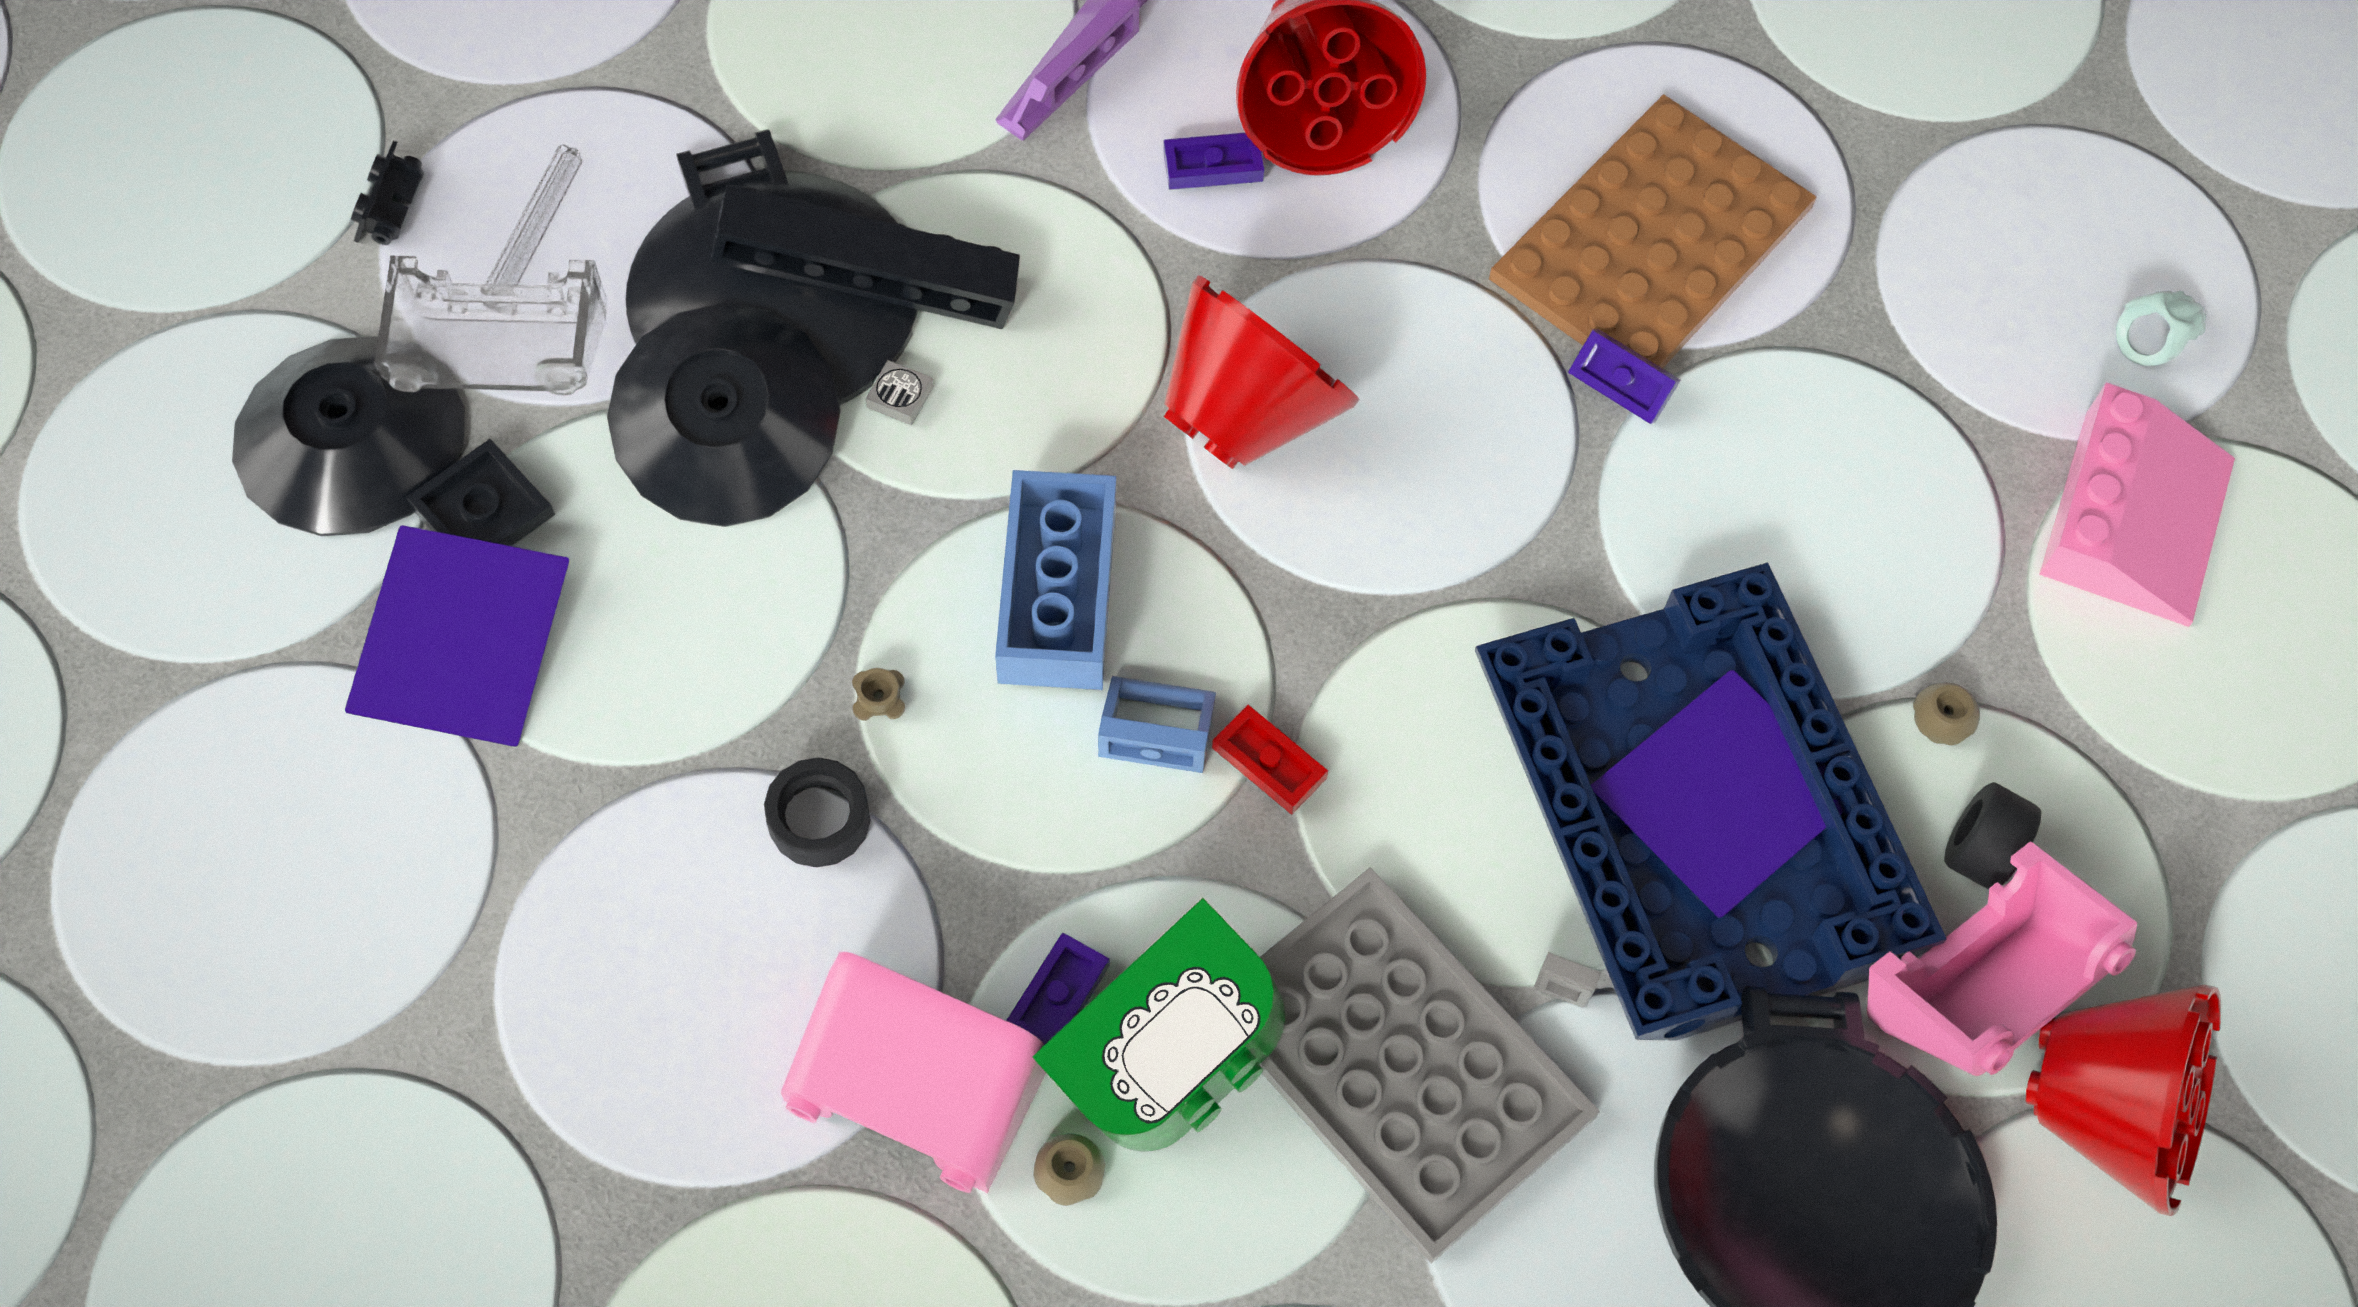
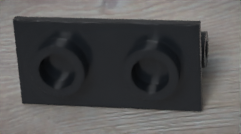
(378, 212)

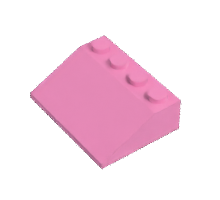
(2139, 507)

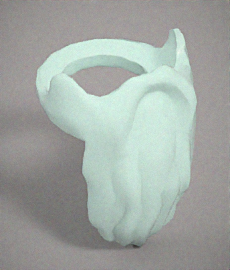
(2182, 314)

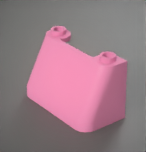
(2003, 968)
(915, 1069)

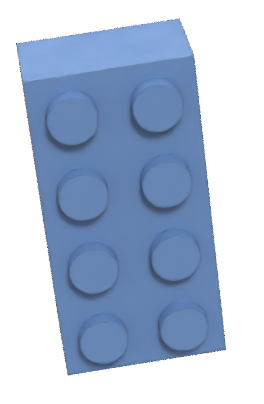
(1056, 580)

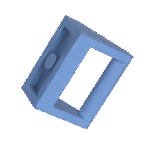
(1153, 742)

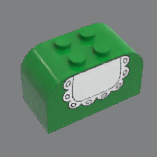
(1170, 1035)

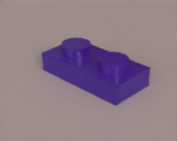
(1212, 161)
(1624, 376)
(1059, 988)

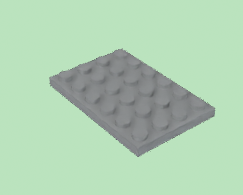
(1412, 1067)

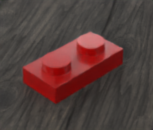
(1269, 759)

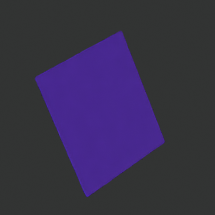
(457, 636)
(1716, 794)

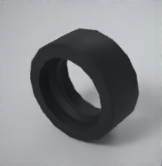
(810, 774)

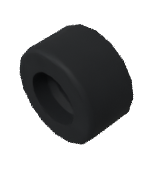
(1991, 832)

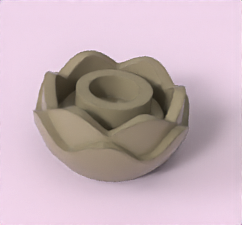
(1938, 725)
(1074, 1186)

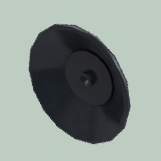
(732, 460)
(349, 469)

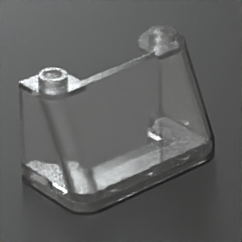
(489, 333)

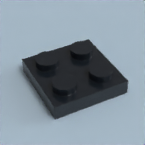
(482, 499)

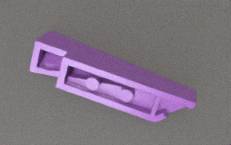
(1075, 56)

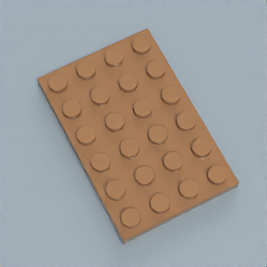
(1653, 235)

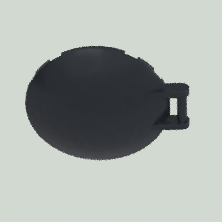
(676, 272)
(1820, 1171)

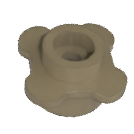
(874, 680)

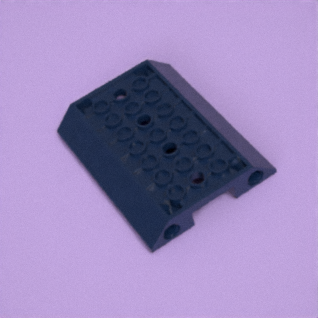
(1665, 951)

